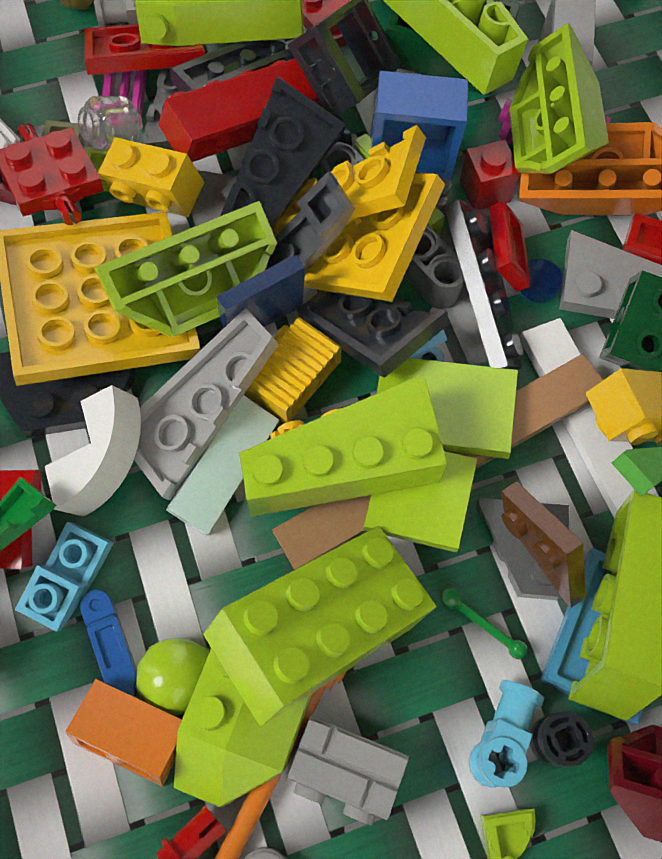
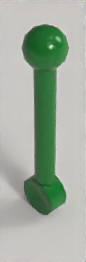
(451, 599)

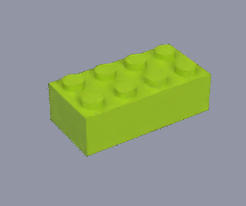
(316, 623)

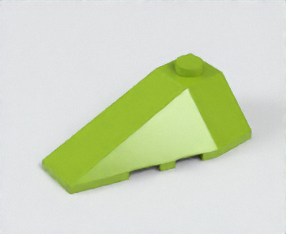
(217, 21)

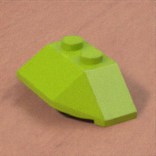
(556, 106)
(180, 277)
(222, 745)

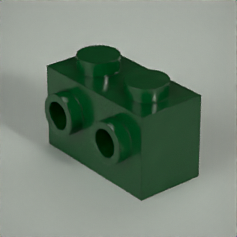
(637, 326)

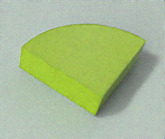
(508, 833)

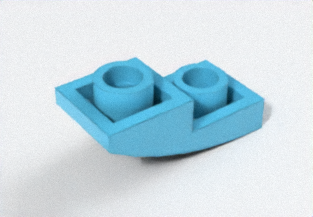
(65, 578)

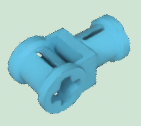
(507, 736)

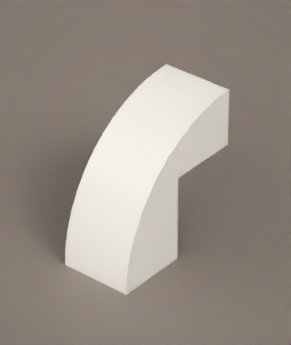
(94, 472)

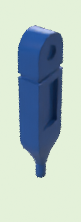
(109, 641)

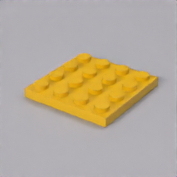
(59, 310)

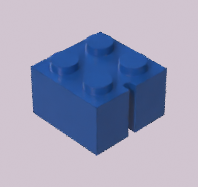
(433, 105)

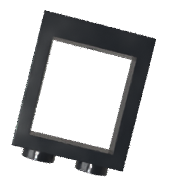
(326, 65)

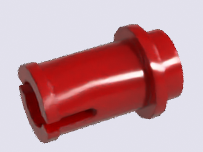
(193, 837)

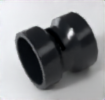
(551, 740)

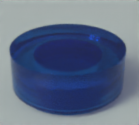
(544, 280)

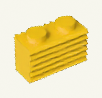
(294, 370)

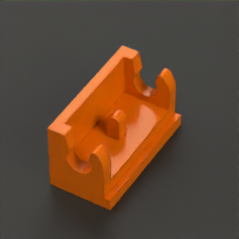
(126, 732)

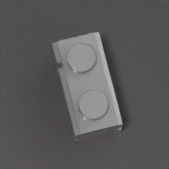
(347, 769)

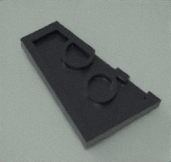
(371, 330)

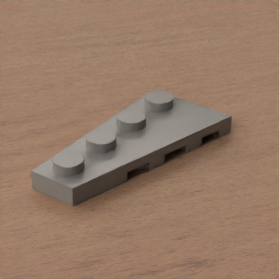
(598, 275)
(198, 400)

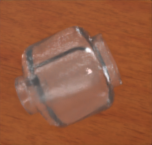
(108, 118)

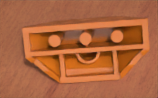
(610, 181)

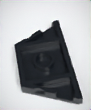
(54, 404)

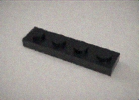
(230, 62)

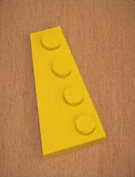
(376, 182)

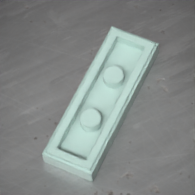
(219, 468)

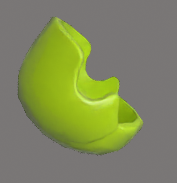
(170, 673)

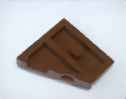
(548, 542)

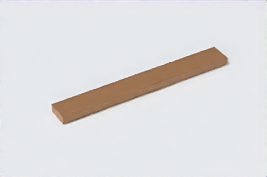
(536, 409)

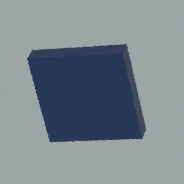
(267, 294)

